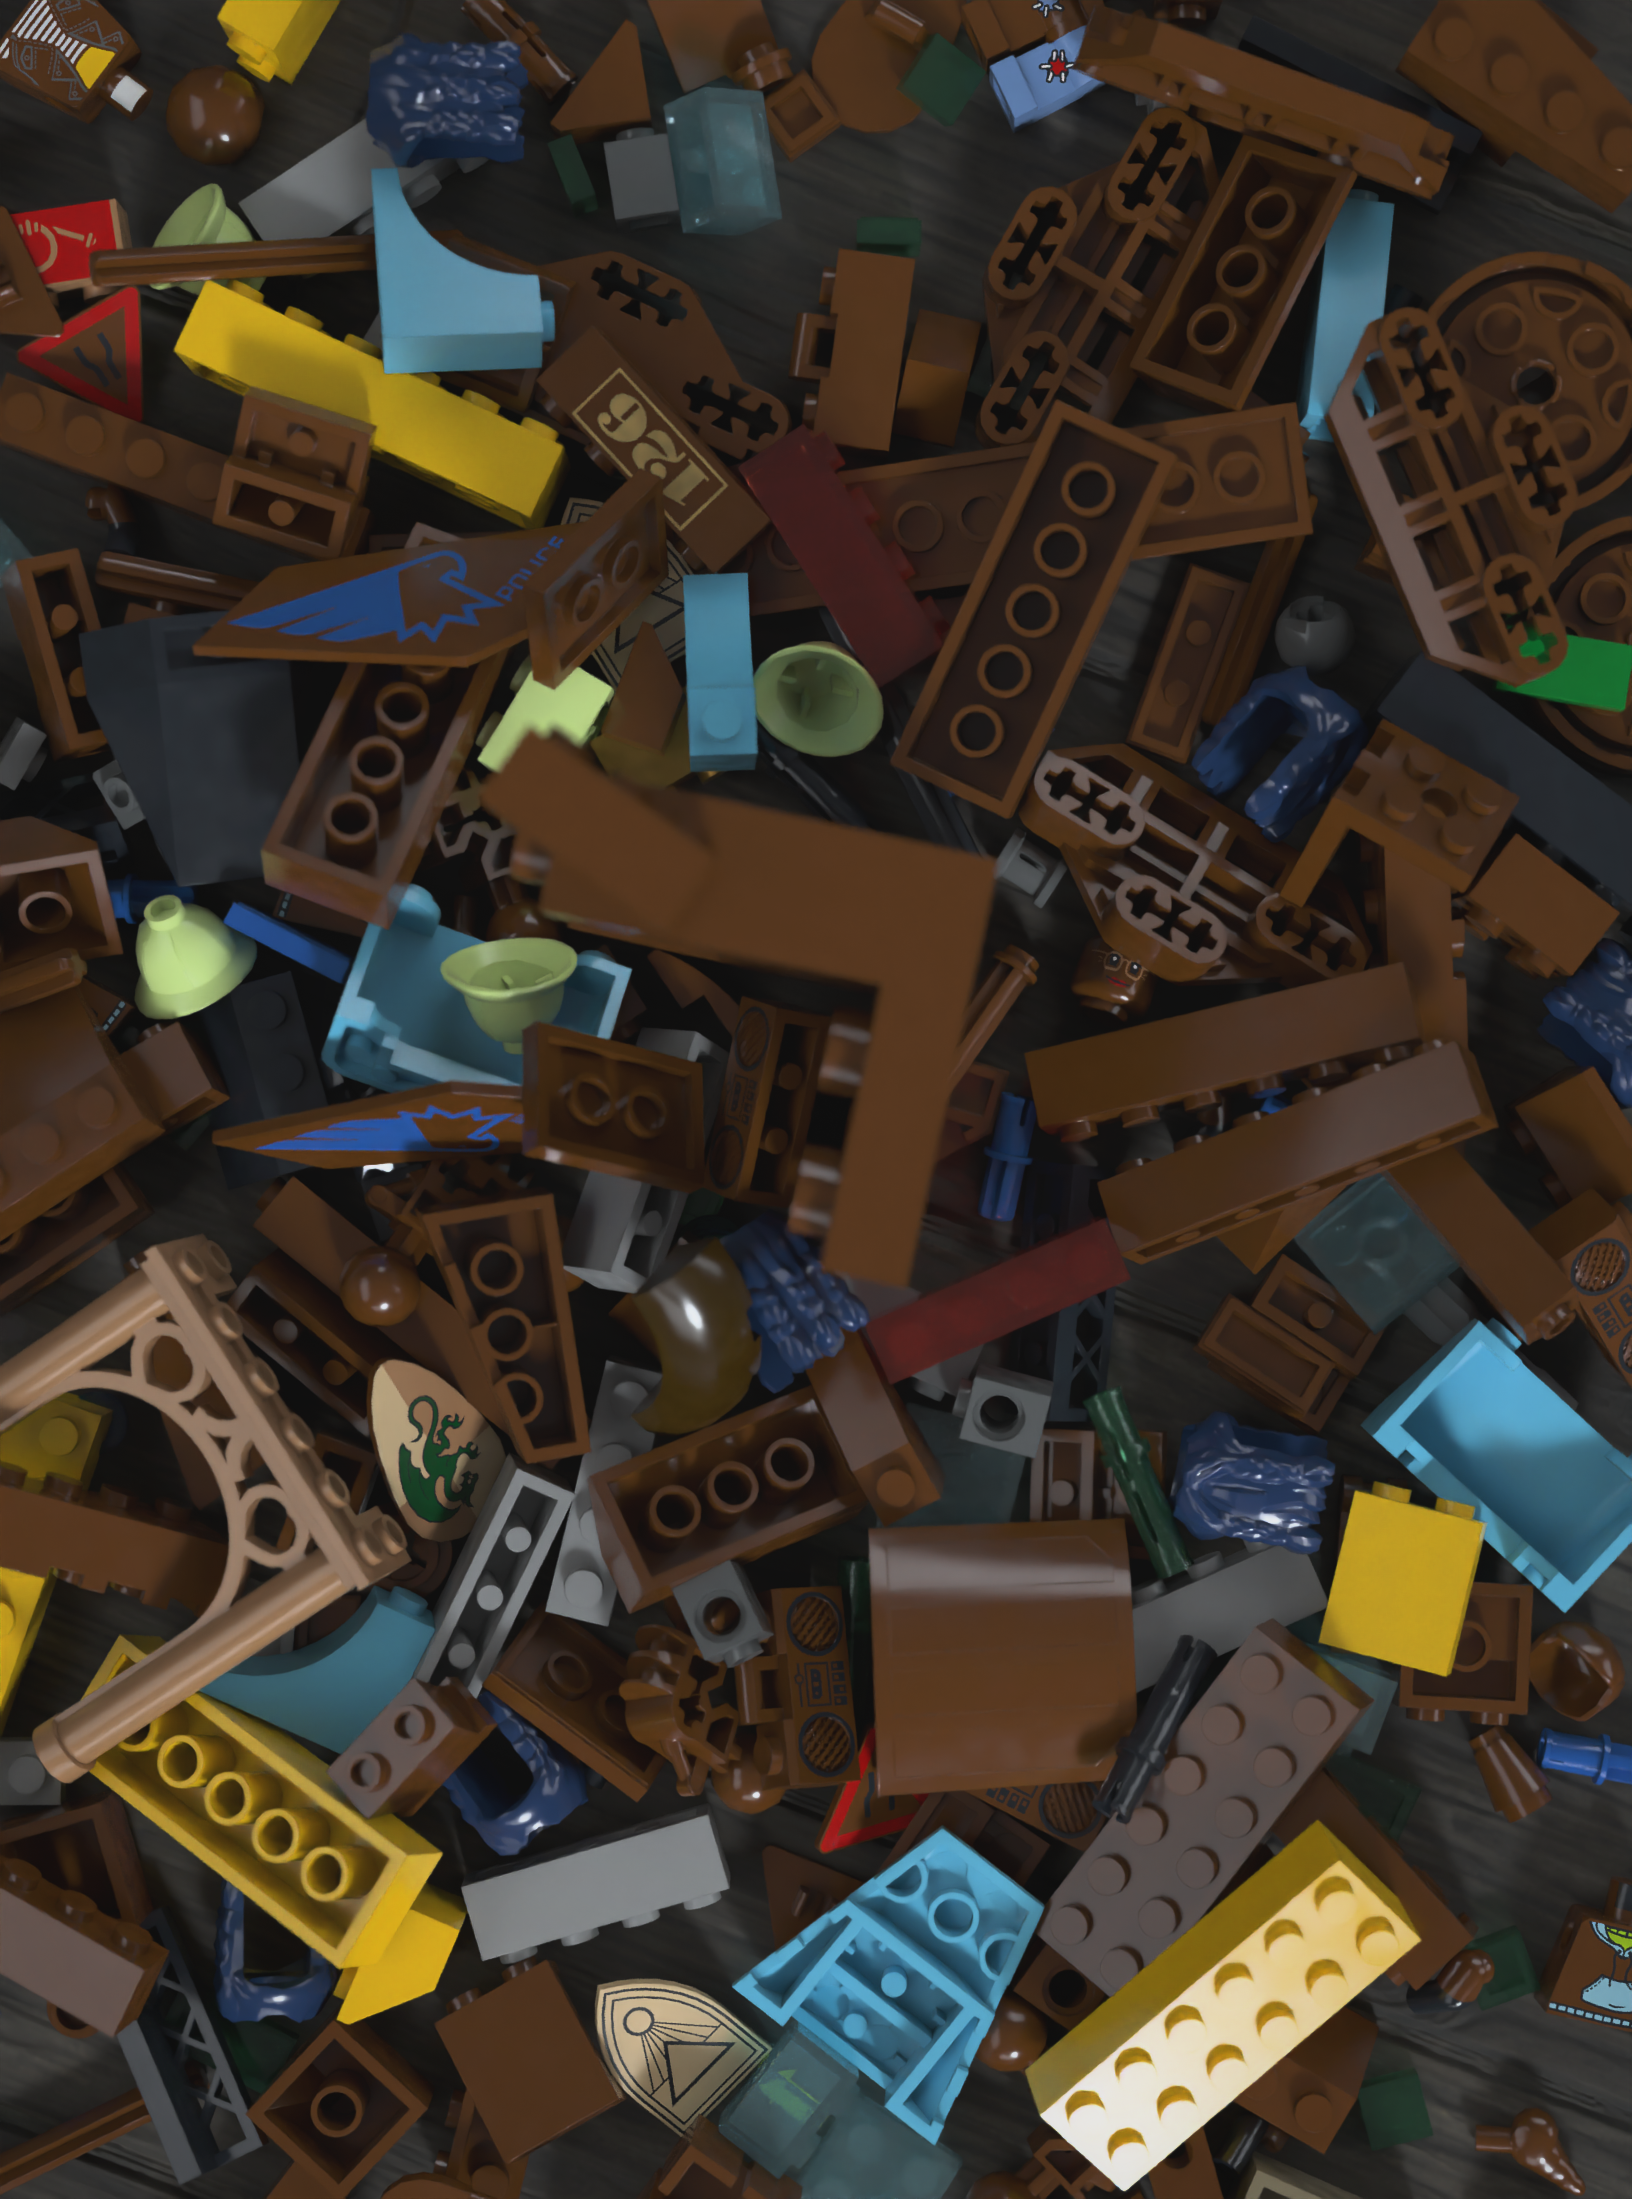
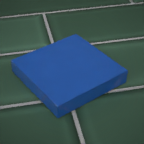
(291, 941)

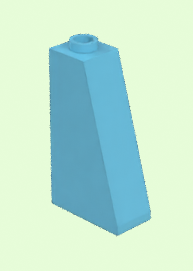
(1344, 298)

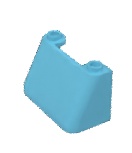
(413, 1029)
(1511, 1447)

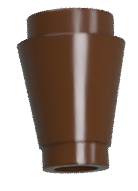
(1509, 1774)

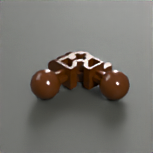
(488, 864)
(383, 1282)
(674, 1714)
(1013, 2044)

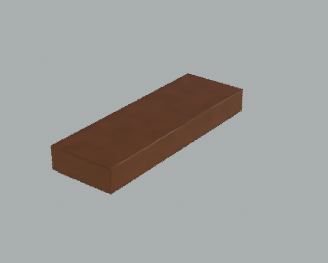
(1186, 663)

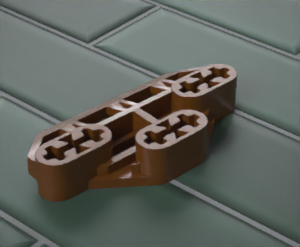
(1263, 100)
(1091, 266)
(666, 356)
(1465, 486)
(1201, 890)

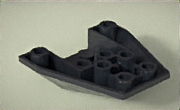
(204, 737)

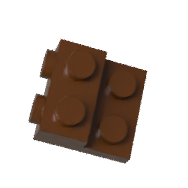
(1488, 1666)

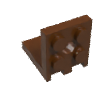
(1386, 802)

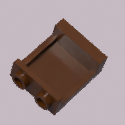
(527, 2059)

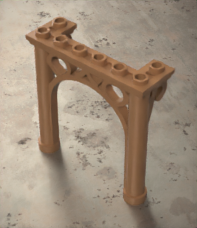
(352, 1551)

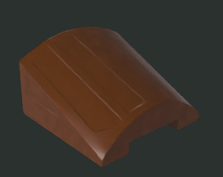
(1000, 1653)

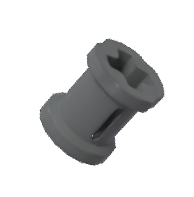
(1030, 867)

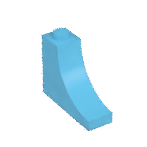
(444, 309)
(719, 673)
(341, 1680)

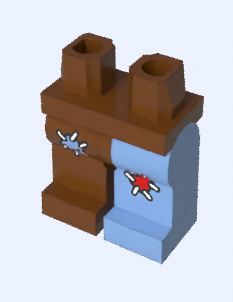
(1031, 53)

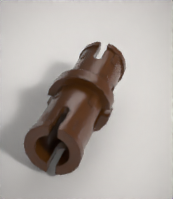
(501, 23)

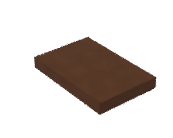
(570, 1691)

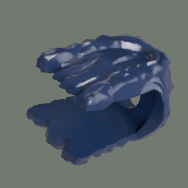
(446, 100)
(1306, 776)
(1594, 1018)
(793, 1300)
(1251, 1483)
(489, 1805)
(252, 1993)

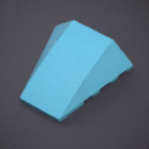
(906, 1973)

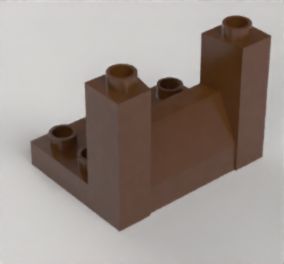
(842, 916)

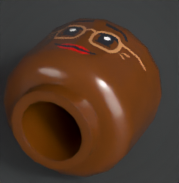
(1111, 985)

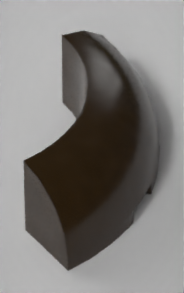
(703, 1339)

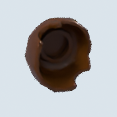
(215, 115)
(1576, 1669)

